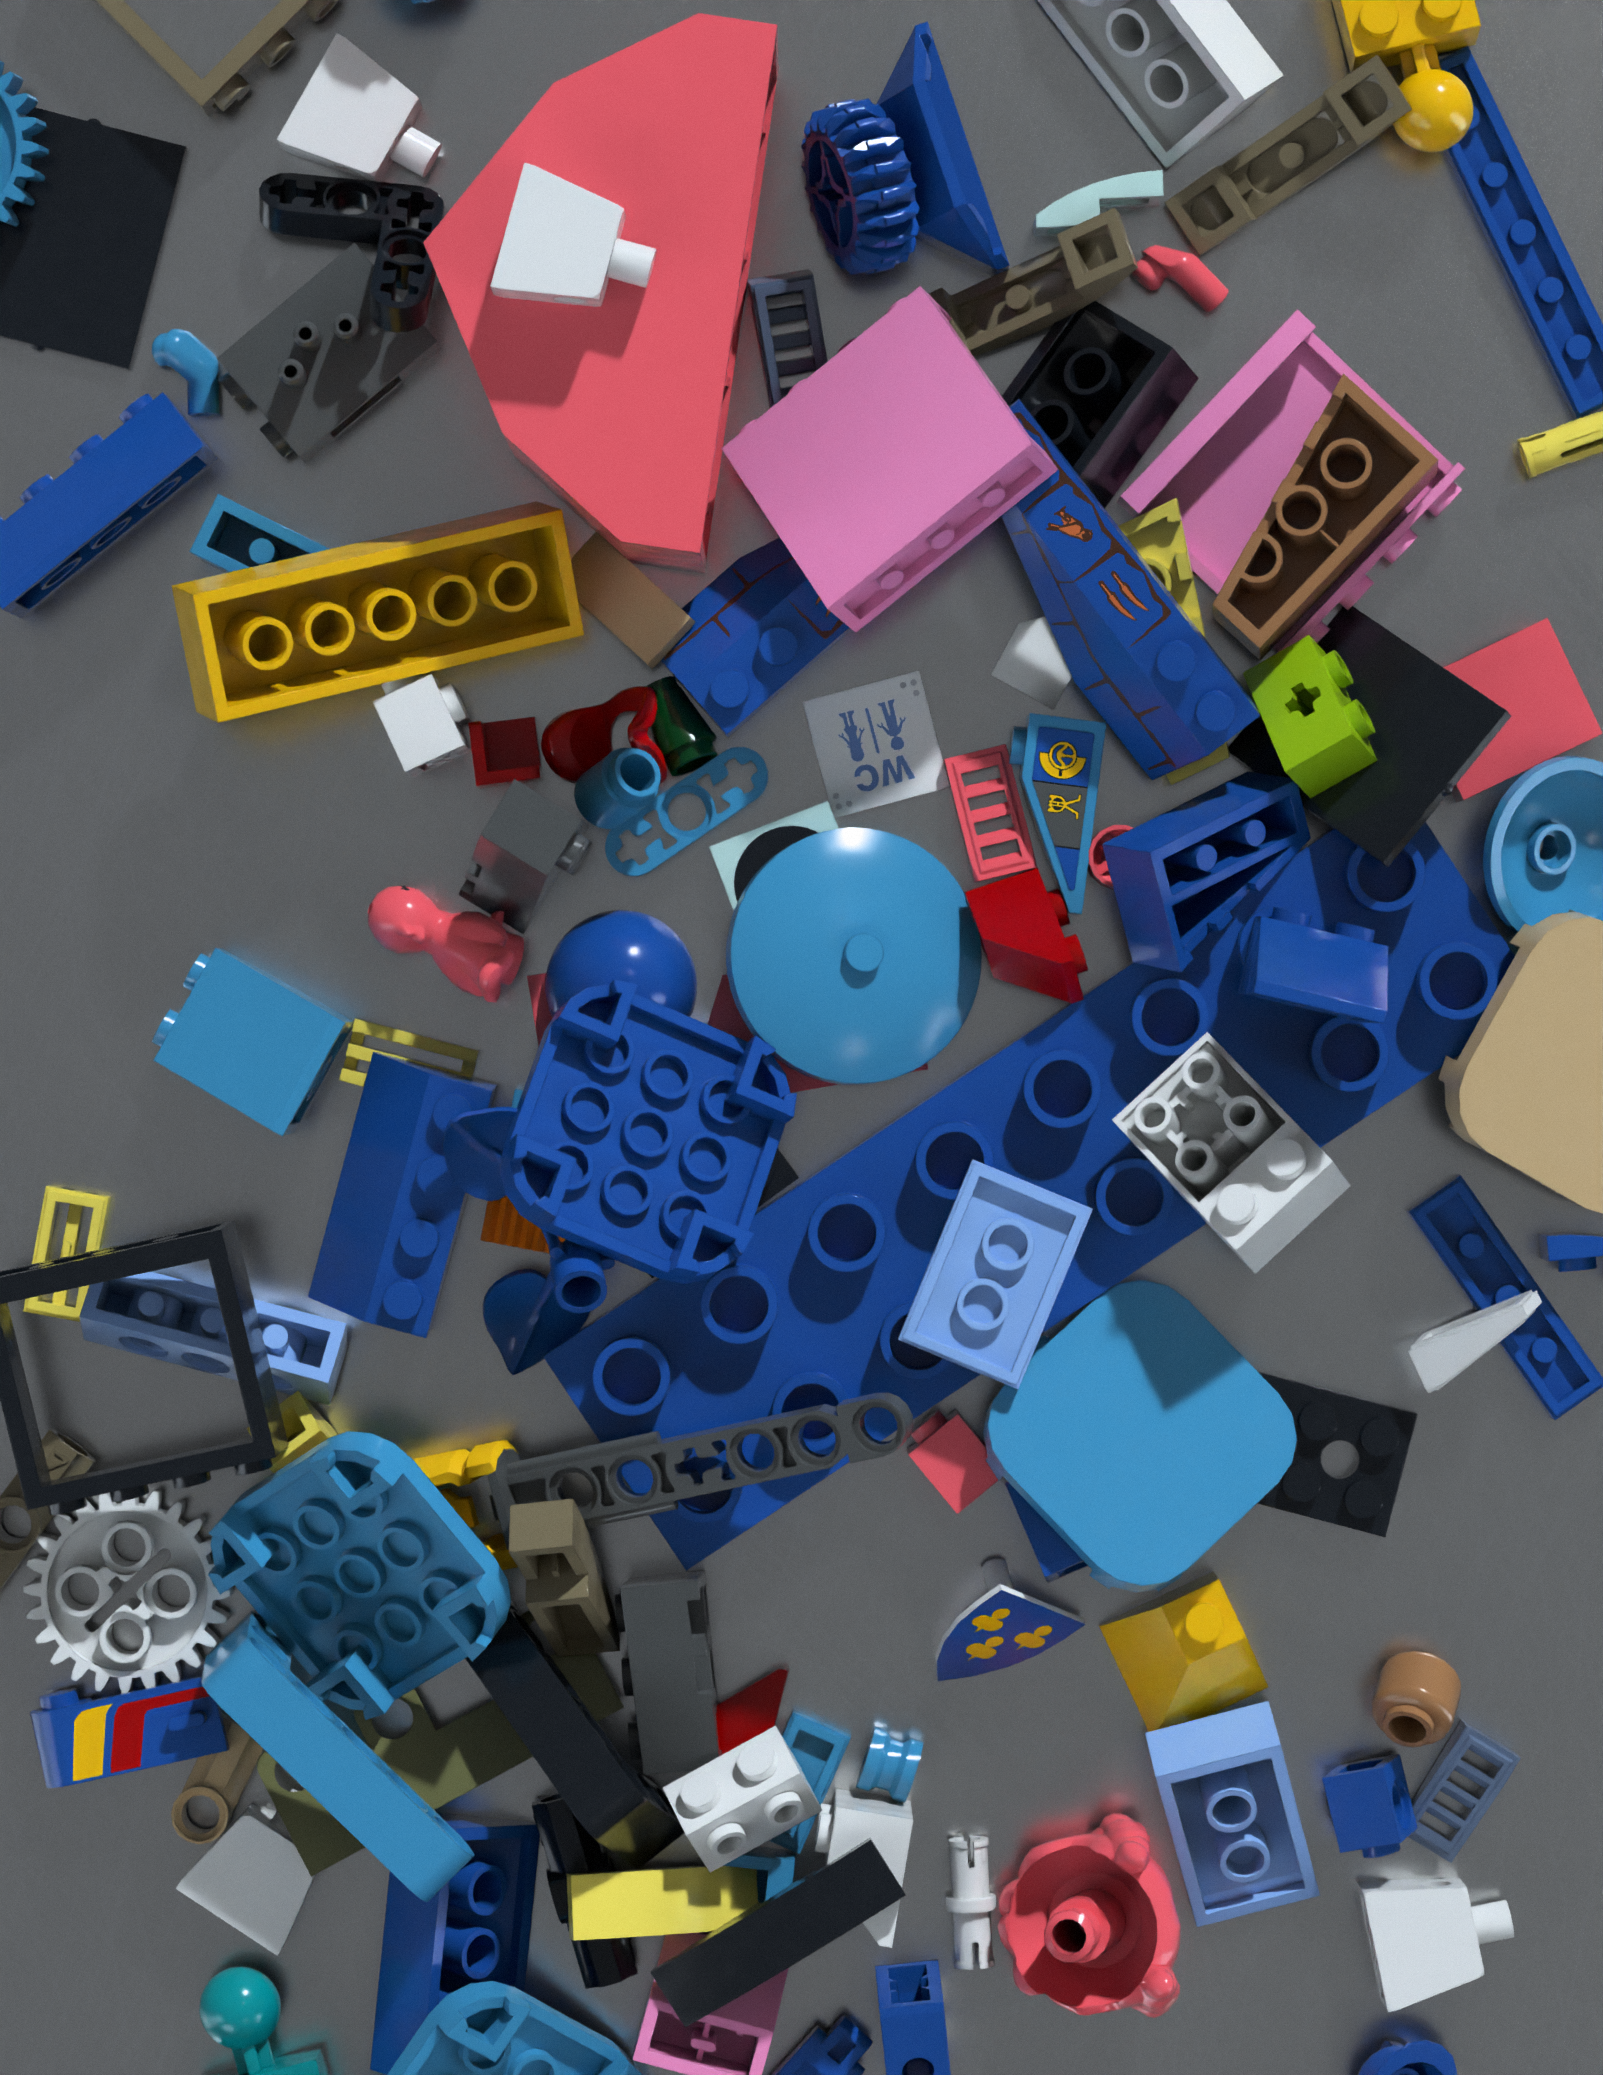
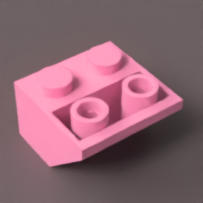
(721, 2043)

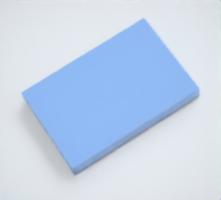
(995, 1274)

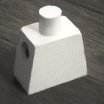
(357, 118)
(565, 244)
(252, 1878)
(1427, 1936)

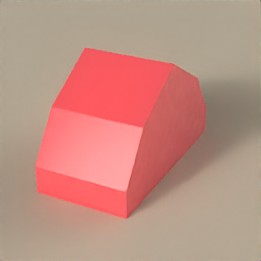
(632, 396)

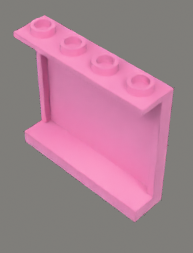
(1243, 448)
(887, 460)

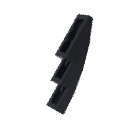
(778, 1932)

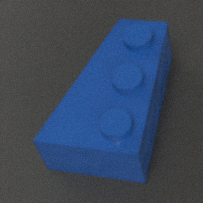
(1199, 861)

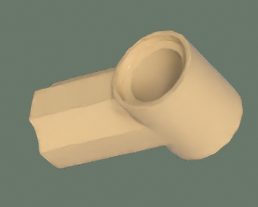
(220, 1778)

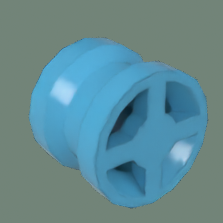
(889, 1764)

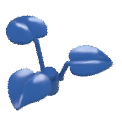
(524, 1308)

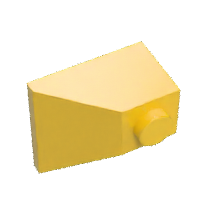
(1184, 1654)

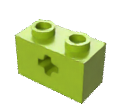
(1311, 716)

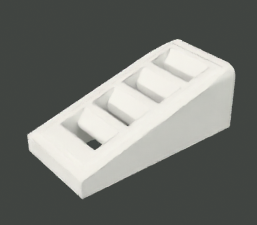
(1456, 1345)

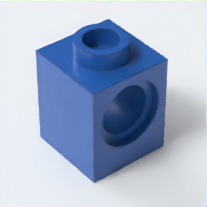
(1370, 1805)

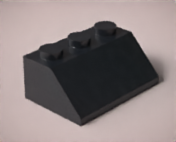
(1101, 393)

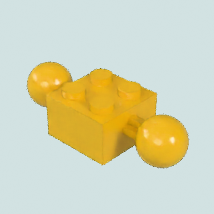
(1413, 36)

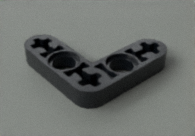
(290, 208)

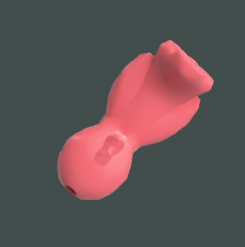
(465, 945)

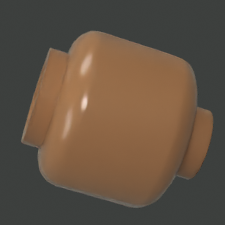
(1416, 1698)

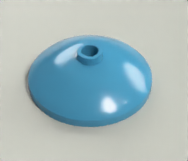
(1564, 808)

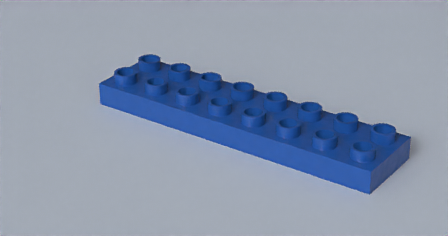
(841, 1254)

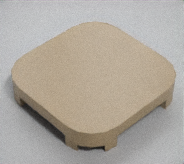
(1535, 1062)

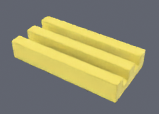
(356, 1050)
(77, 1201)

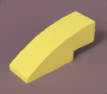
(657, 1901)

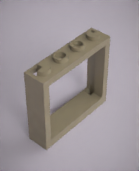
(227, 80)

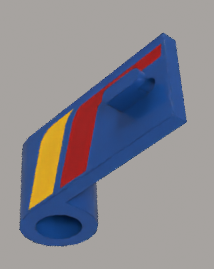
(125, 1732)

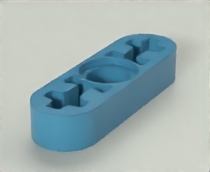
(735, 797)

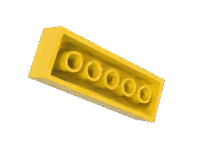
(377, 611)

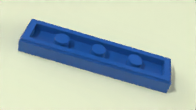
(1492, 1273)

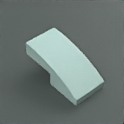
(1085, 203)

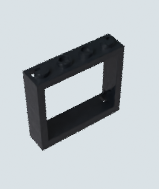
(185, 1469)

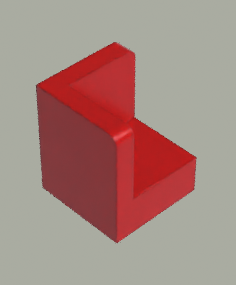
(505, 752)

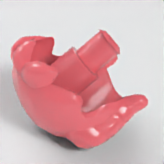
(1094, 1922)

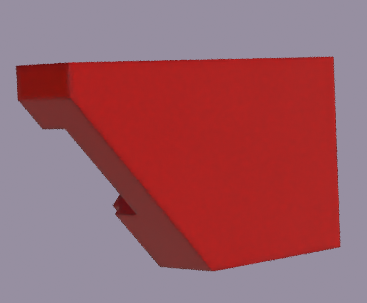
(750, 1710)

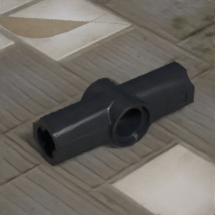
(574, 1850)

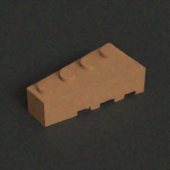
(1327, 511)

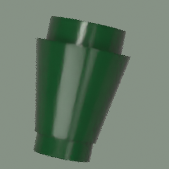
(680, 729)

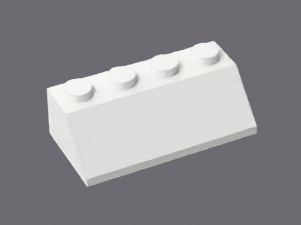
(1169, 64)

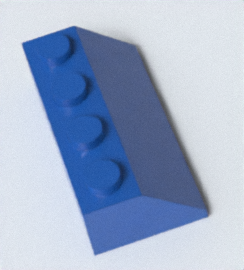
(96, 500)
(396, 1198)
(461, 1936)

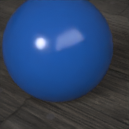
(627, 949)

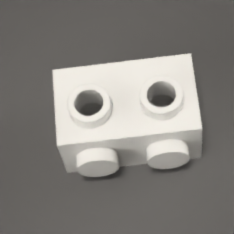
(423, 722)
(742, 1799)

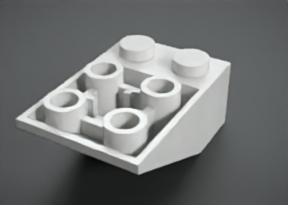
(1232, 1152)

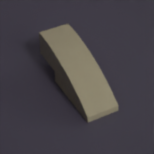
(563, 1577)

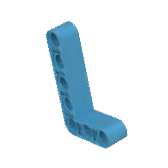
(254, 1686)

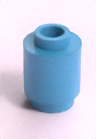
(617, 787)

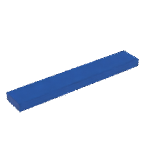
(1527, 245)

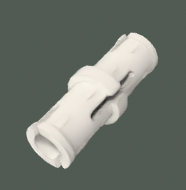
(971, 1902)

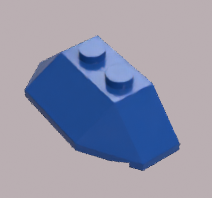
(948, 190)

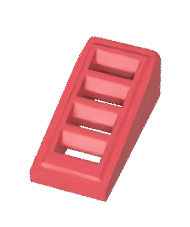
(1004, 864)

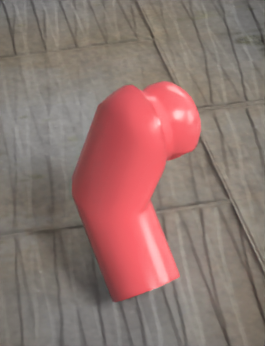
(1183, 268)

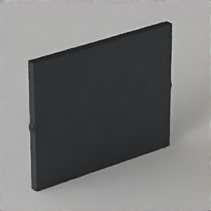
(90, 243)
(1424, 738)

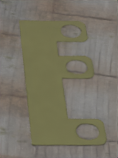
(431, 1761)

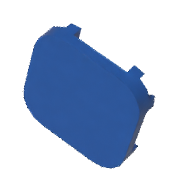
(646, 1134)

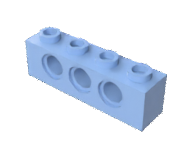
(186, 1328)

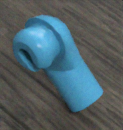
(196, 364)

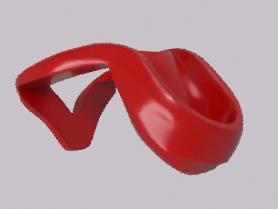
(584, 735)

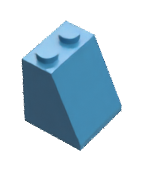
(251, 1040)

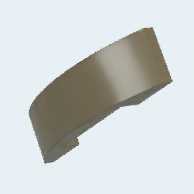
(1289, 156)
(1044, 288)

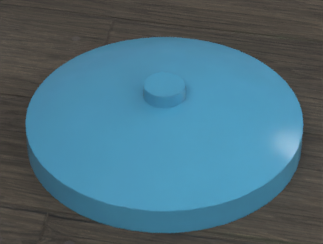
(853, 956)

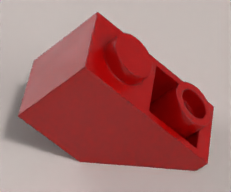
(1024, 936)

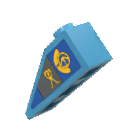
(1060, 785)

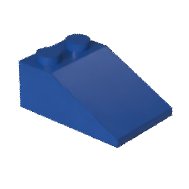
(1316, 968)

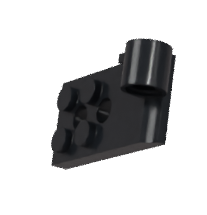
(1381, 1444)

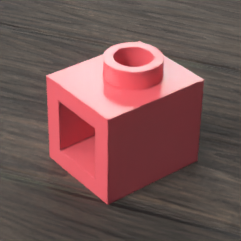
(952, 1458)

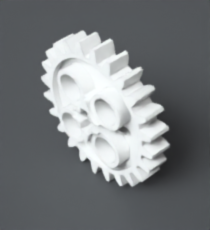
(167, 1630)

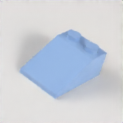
(1232, 1813)

